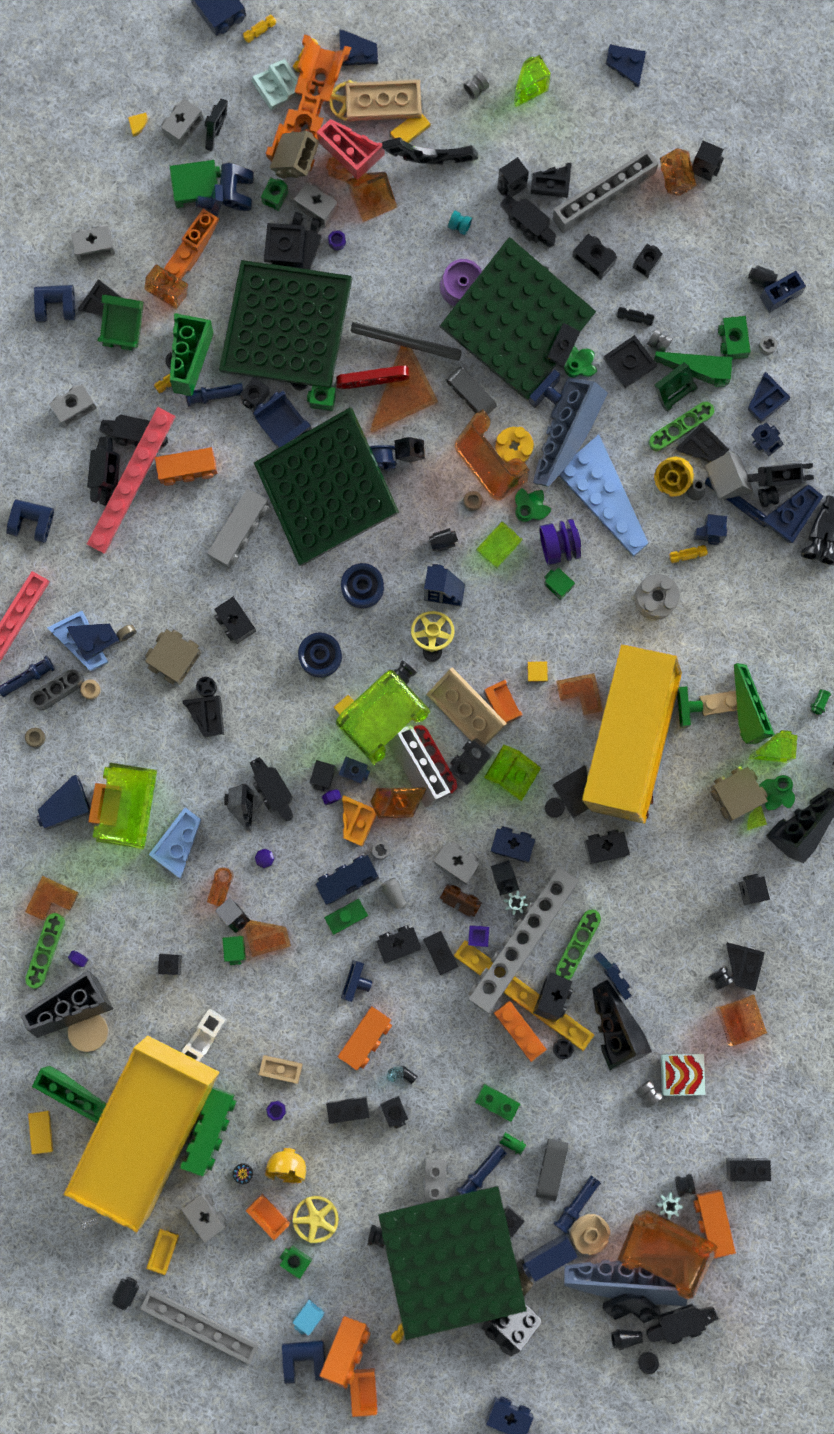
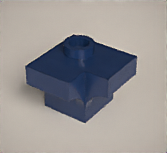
(713, 531)

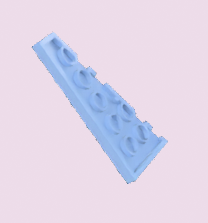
(600, 489)

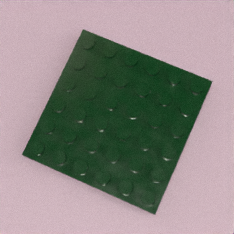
(514, 317)
(285, 324)
(326, 487)
(452, 1262)

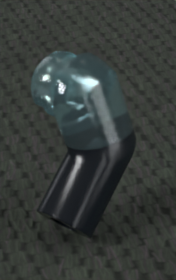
(401, 1072)

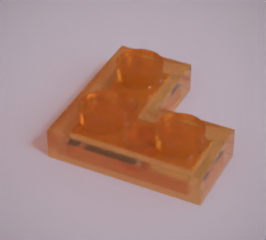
(583, 687)
(50, 892)

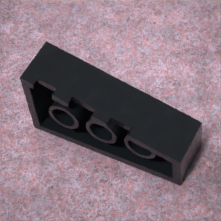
(67, 1006)

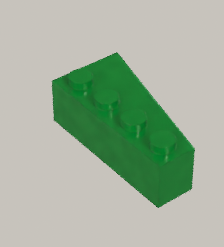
(189, 350)
(208, 1132)

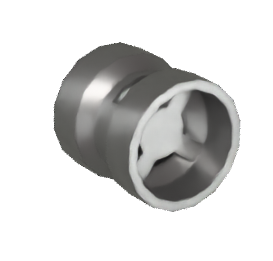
(476, 85)
(659, 341)
(649, 1093)

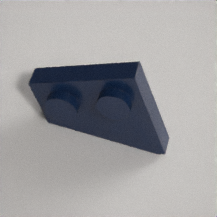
(362, 50)
(626, 62)
(767, 398)
(93, 638)
(612, 972)

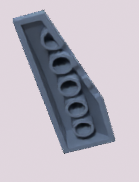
(570, 426)
(613, 1279)

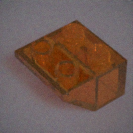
(741, 1020)

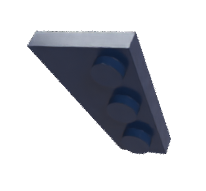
(794, 513)

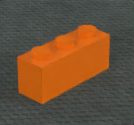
(186, 466)
(520, 1031)
(365, 1039)
(714, 1221)
(345, 1352)

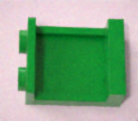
(193, 180)
(121, 322)

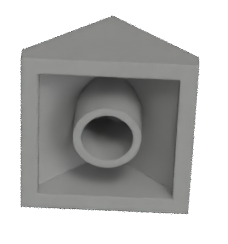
(728, 477)

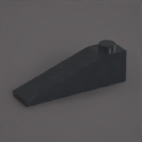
(240, 804)
(804, 831)
(622, 1034)

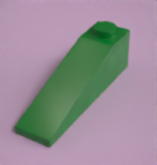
(706, 368)
(751, 713)
(69, 1093)

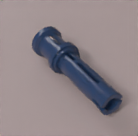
(205, 395)
(33, 672)
(475, 1180)
(571, 1213)

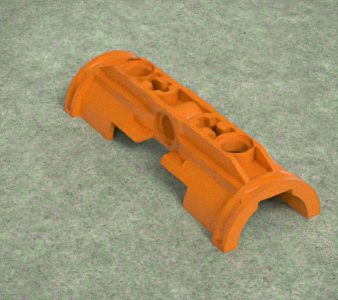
(312, 62)

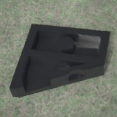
(214, 122)
(552, 181)
(93, 301)
(703, 444)
(207, 714)
(572, 790)
(745, 965)

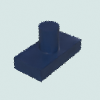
(213, 202)
(546, 390)
(355, 981)

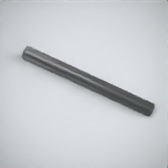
(406, 341)

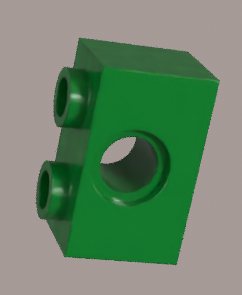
(734, 327)
(497, 1102)

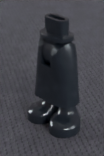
(822, 534)

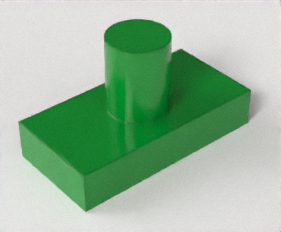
(686, 707)
(346, 916)

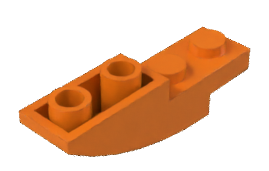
(193, 244)

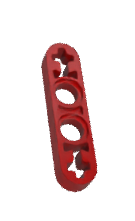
(372, 377)
(437, 757)

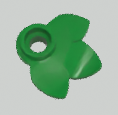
(582, 361)
(532, 503)
(777, 795)

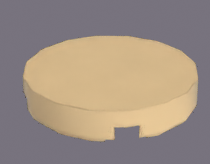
(88, 1034)
(590, 1234)

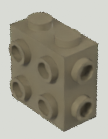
(294, 154)
(172, 656)
(738, 793)

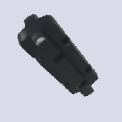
(635, 316)

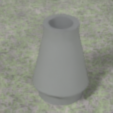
(393, 892)

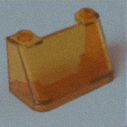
(485, 463)
(668, 1252)

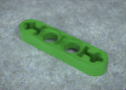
(681, 426)
(580, 946)
(47, 951)

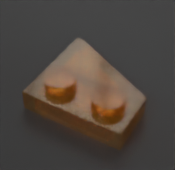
(266, 937)

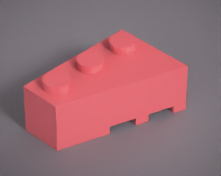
(349, 148)

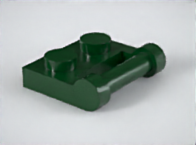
(672, 383)

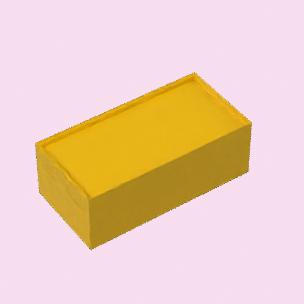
(632, 733)
(141, 1133)

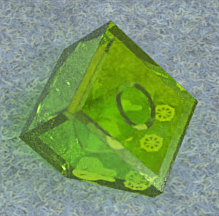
(532, 81)
(778, 748)
(512, 772)

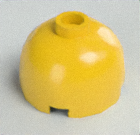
(674, 476)
(286, 1166)

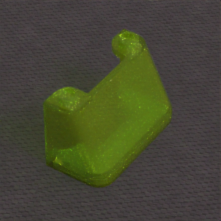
(380, 715)
(126, 806)

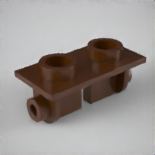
(469, 903)

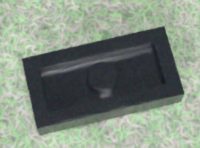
(563, 345)
(440, 953)

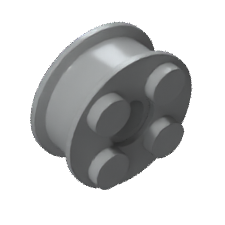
(656, 584)

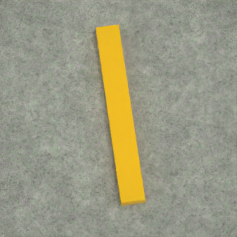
(524, 996)

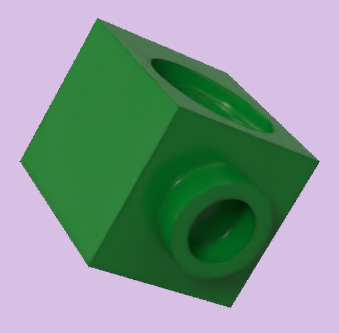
(275, 201)
(327, 404)
(558, 583)
(234, 950)
(297, 1270)

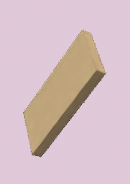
(383, 100)
(466, 707)

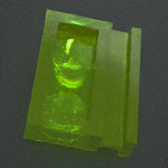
(499, 544)

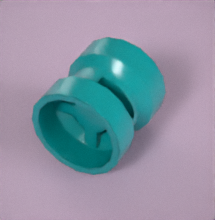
(459, 222)

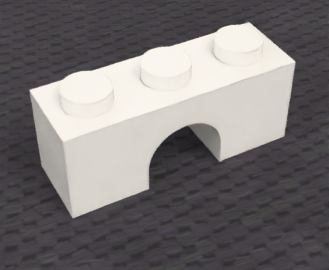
(205, 1035)

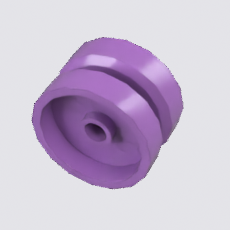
(456, 272)

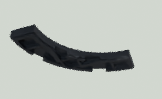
(428, 156)

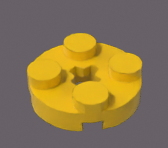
(516, 434)

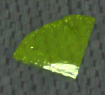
(756, 818)

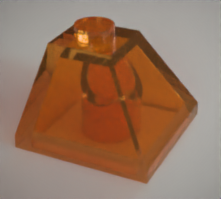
(372, 194)
(397, 801)

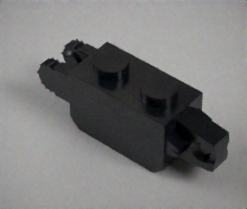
(529, 220)
(126, 430)
(103, 471)
(781, 474)
(273, 788)
(681, 1323)

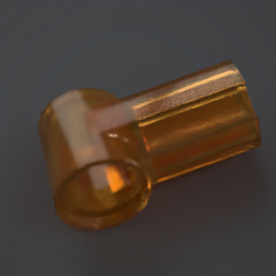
(219, 888)

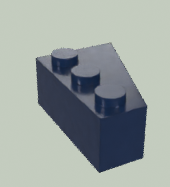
(443, 586)
(346, 879)

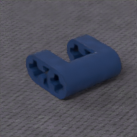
(230, 176)
(54, 294)
(30, 511)
(302, 1352)

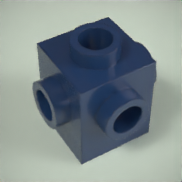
(767, 439)

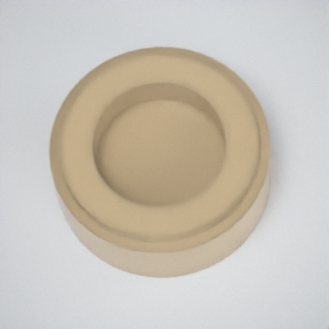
(90, 689)

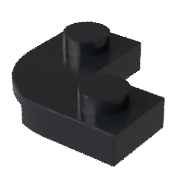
(641, 1308)

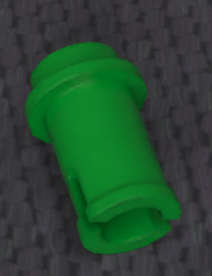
(820, 702)
(513, 1143)

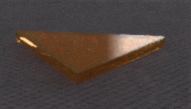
(404, 397)

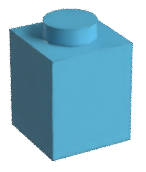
(308, 1318)

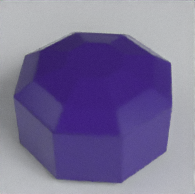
(337, 240)
(331, 797)
(264, 858)
(77, 959)
(276, 1110)

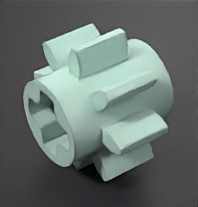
(521, 904)
(663, 1204)

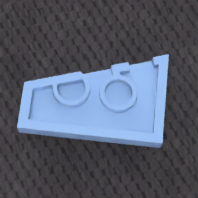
(61, 632)
(176, 843)

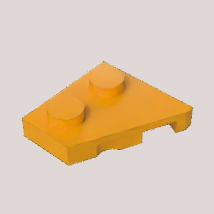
(357, 820)

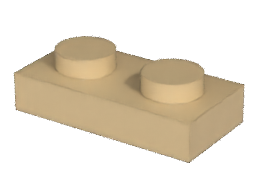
(719, 703)
(280, 1069)

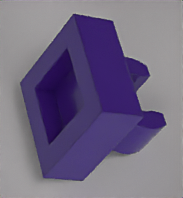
(478, 936)

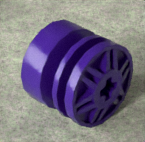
(559, 542)

